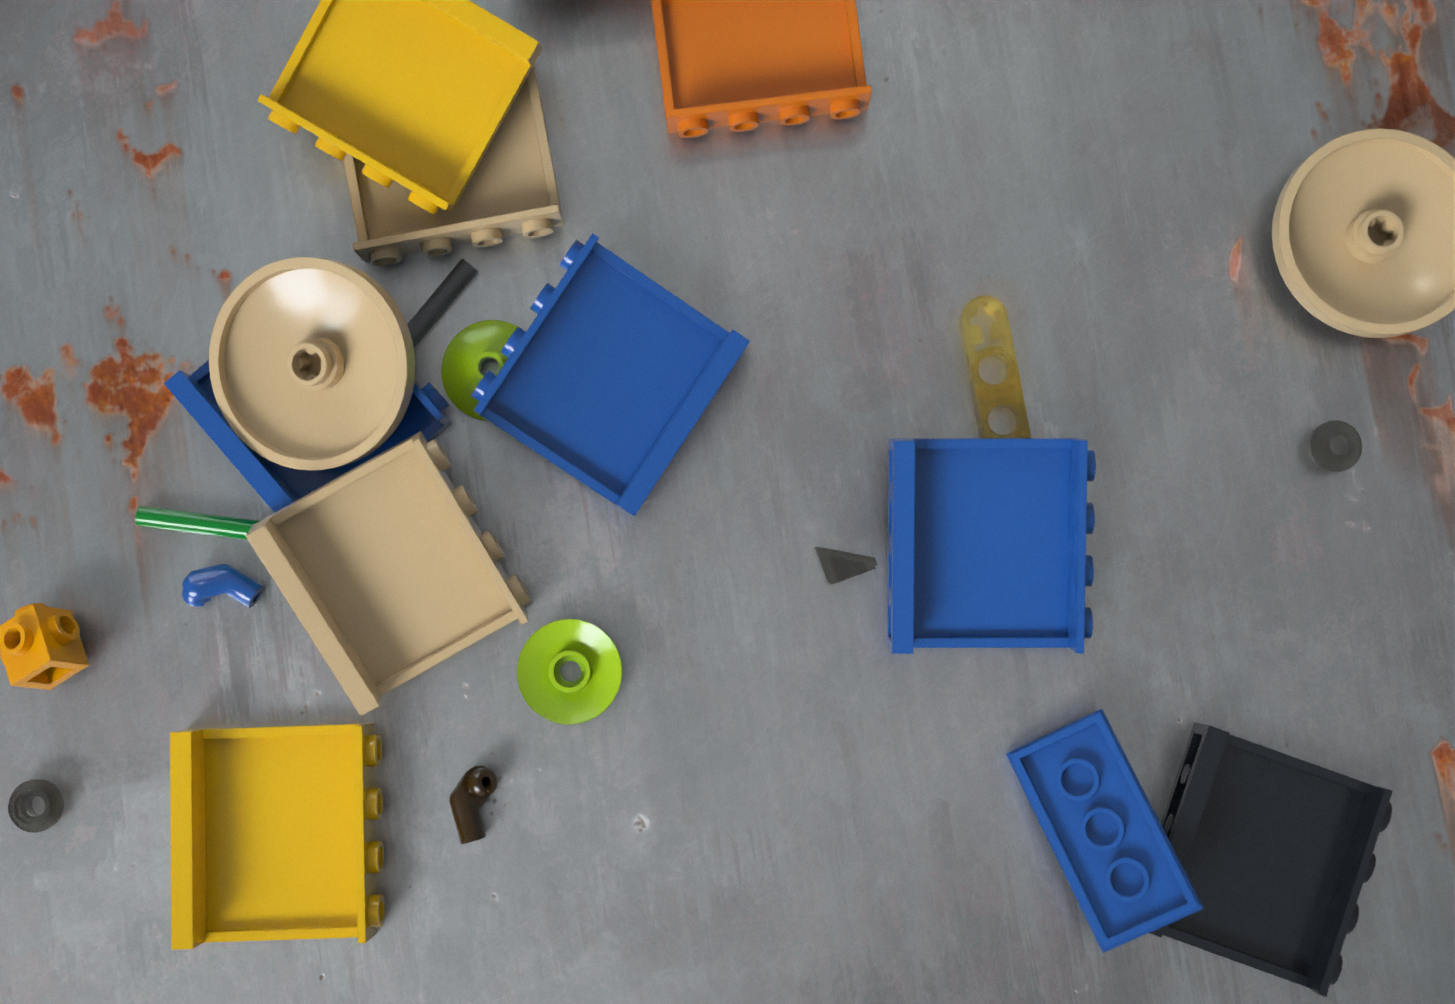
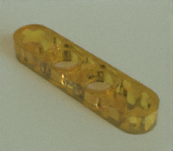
(986, 395)

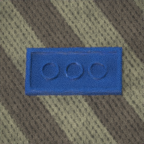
(1104, 831)

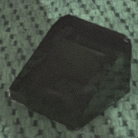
(841, 565)

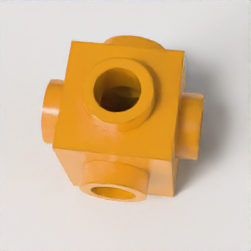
(41, 647)

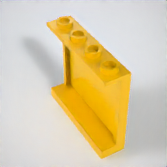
(404, 89)
(275, 833)

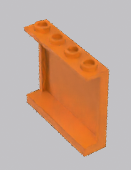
(758, 62)

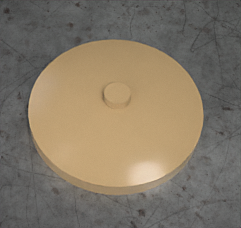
(1370, 233)
(311, 363)

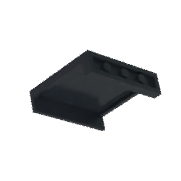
(1271, 855)

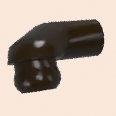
(468, 799)

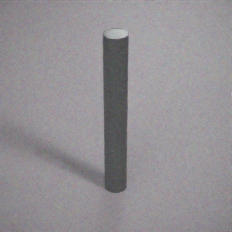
(440, 300)

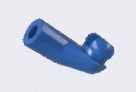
(217, 580)

